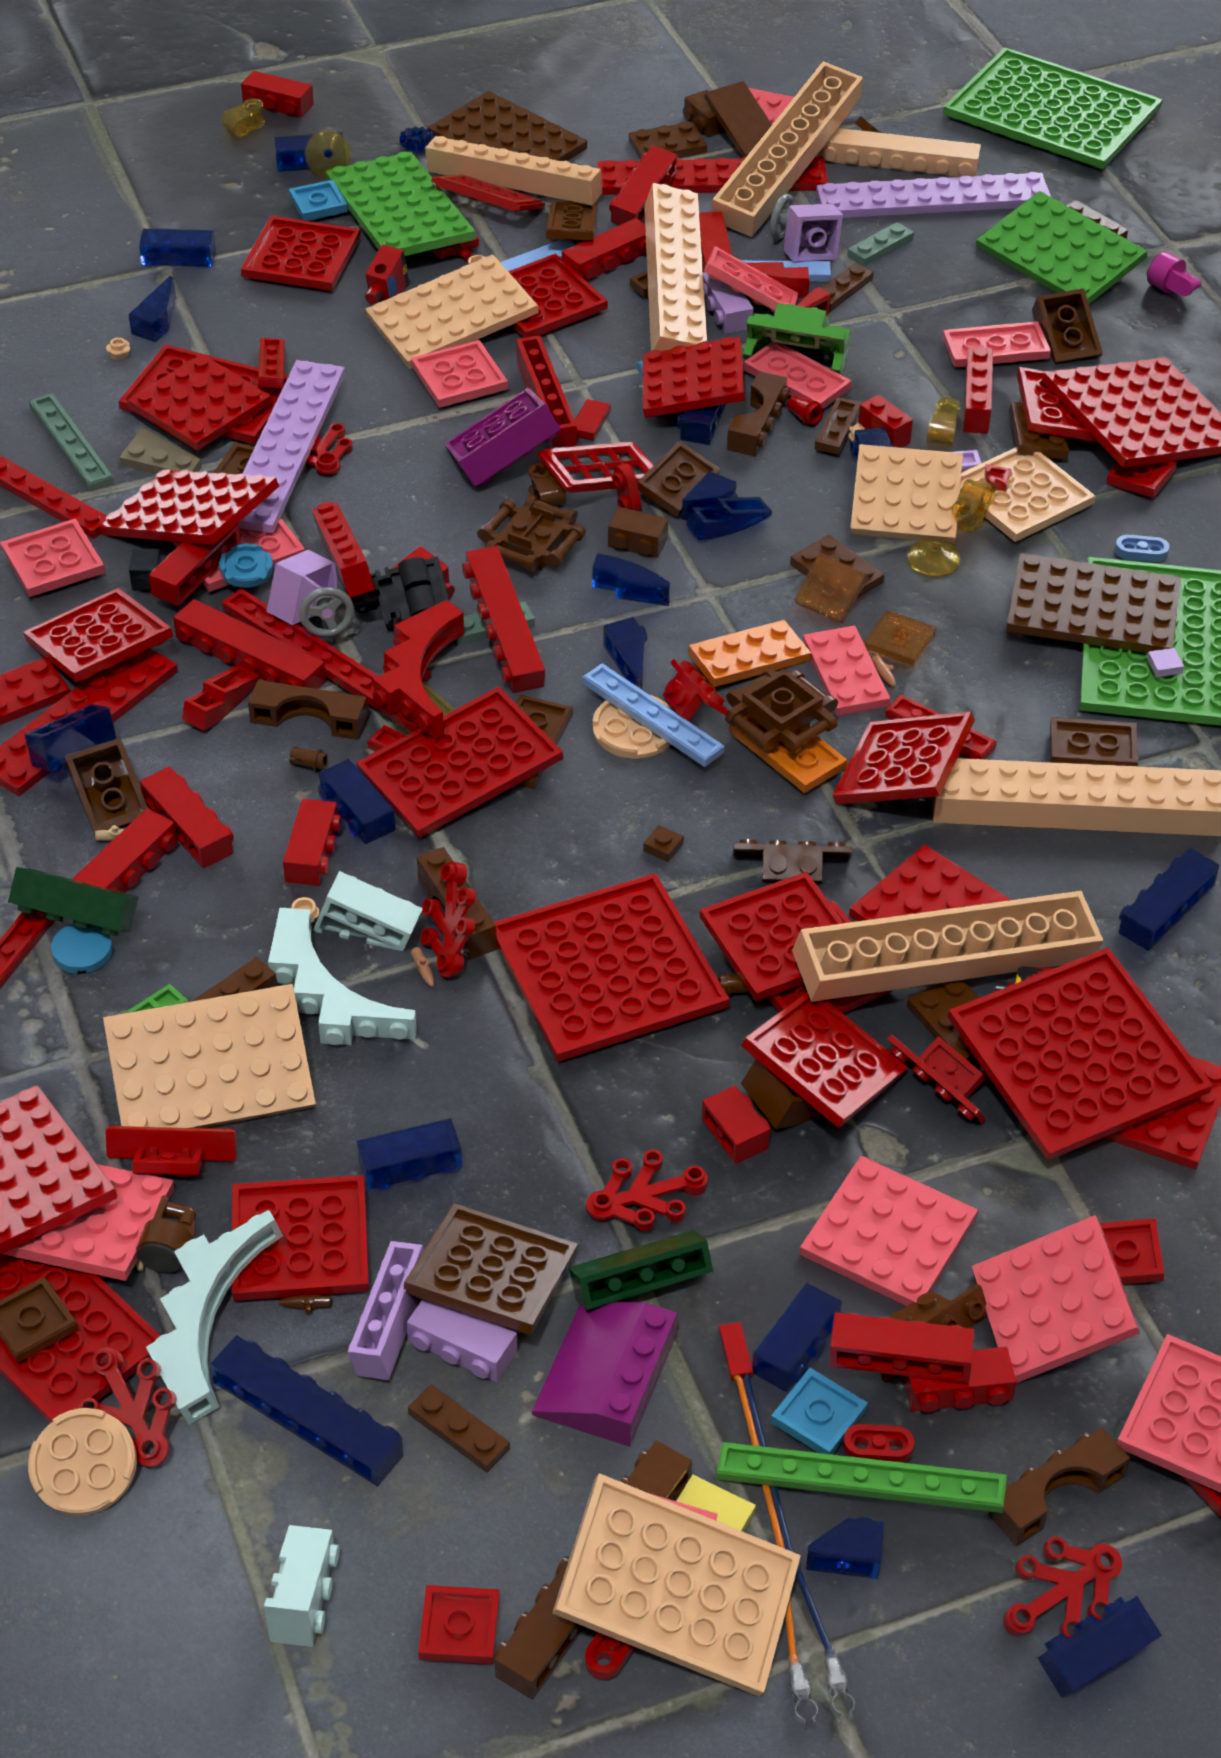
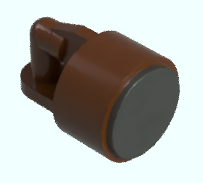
(164, 1236)

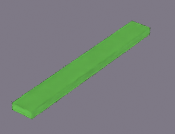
(862, 1477)

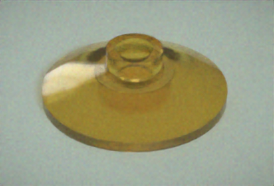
(319, 143)
(933, 557)

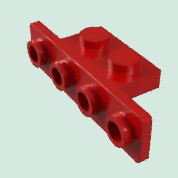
(690, 690)
(948, 1070)
(169, 1148)

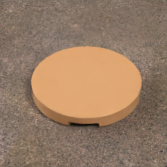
(624, 735)
(82, 1462)

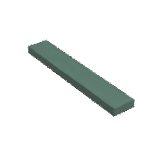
(71, 442)

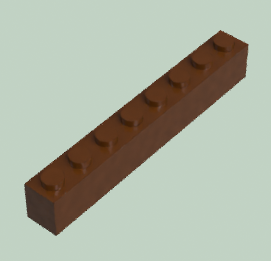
(545, 1638)

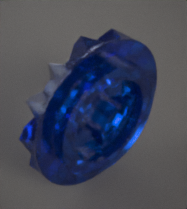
(416, 138)

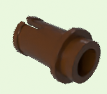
(308, 758)
(732, 984)

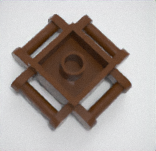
(533, 534)
(784, 707)

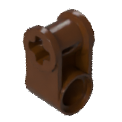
(545, 485)

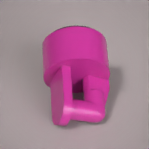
(1169, 274)

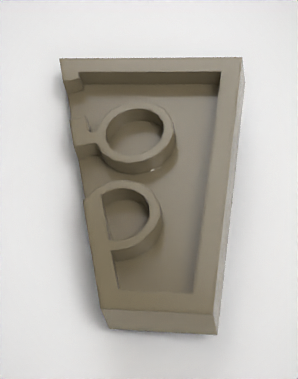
(153, 454)

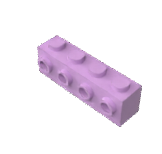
(385, 1314)

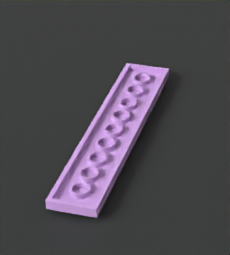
(932, 195)
(290, 437)

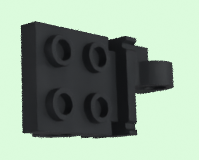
(404, 590)

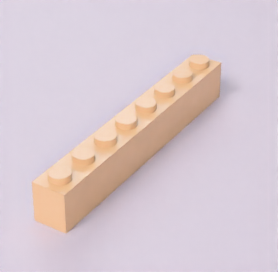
(901, 153)
(515, 170)

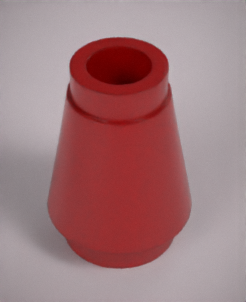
(806, 410)

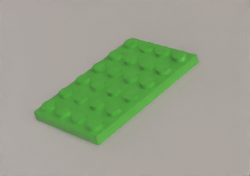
(1061, 247)

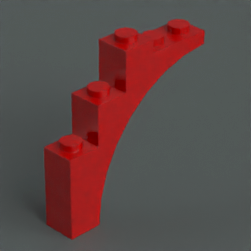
(415, 646)

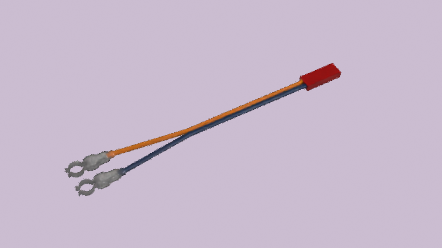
(800, 1685)

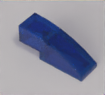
(727, 517)
(630, 580)

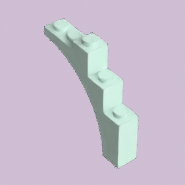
(318, 992)
(194, 1306)

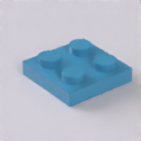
(318, 200)
(818, 1412)

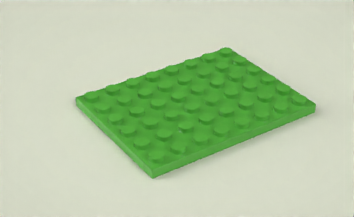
(1053, 107)
(1123, 679)

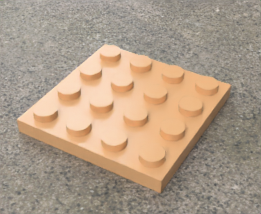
(906, 493)
(1035, 495)

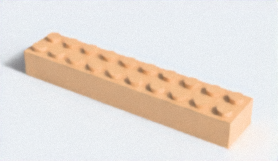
(787, 148)
(674, 268)
(1081, 797)
(945, 945)

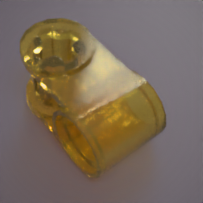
(243, 119)
(944, 422)
(973, 504)

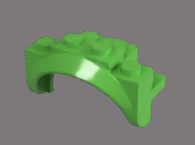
(800, 328)

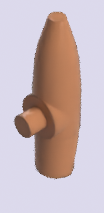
(884, 670)
(423, 966)

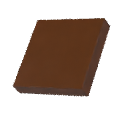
(34, 1320)

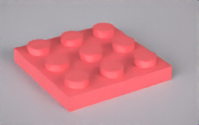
(459, 373)
(52, 557)

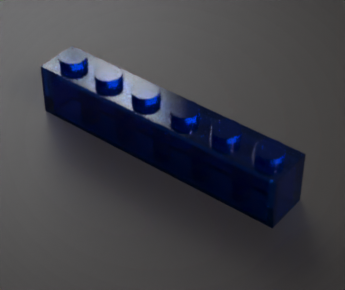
(307, 1410)

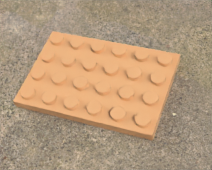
(452, 309)
(210, 1060)
(677, 1585)

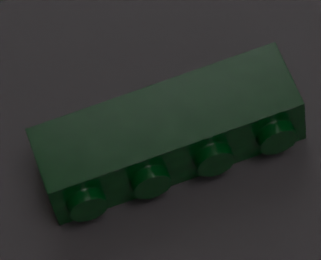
(73, 900)
(641, 1269)

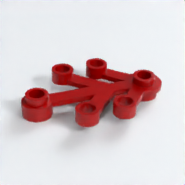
(328, 462)
(449, 958)
(644, 1194)
(134, 1410)
(1068, 1584)

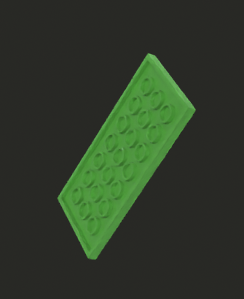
(400, 204)

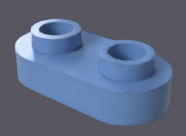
(1142, 548)

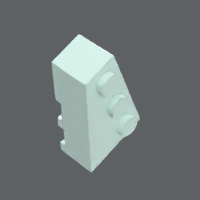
(367, 913)
(301, 1586)

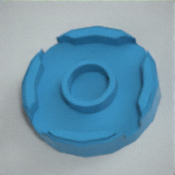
(246, 565)
(81, 949)

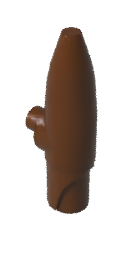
(306, 1302)

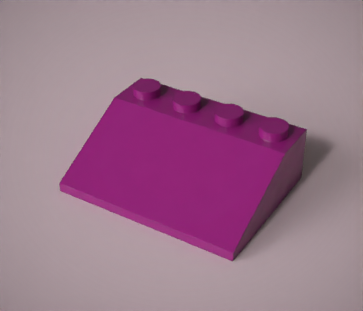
(503, 437)
(608, 1369)

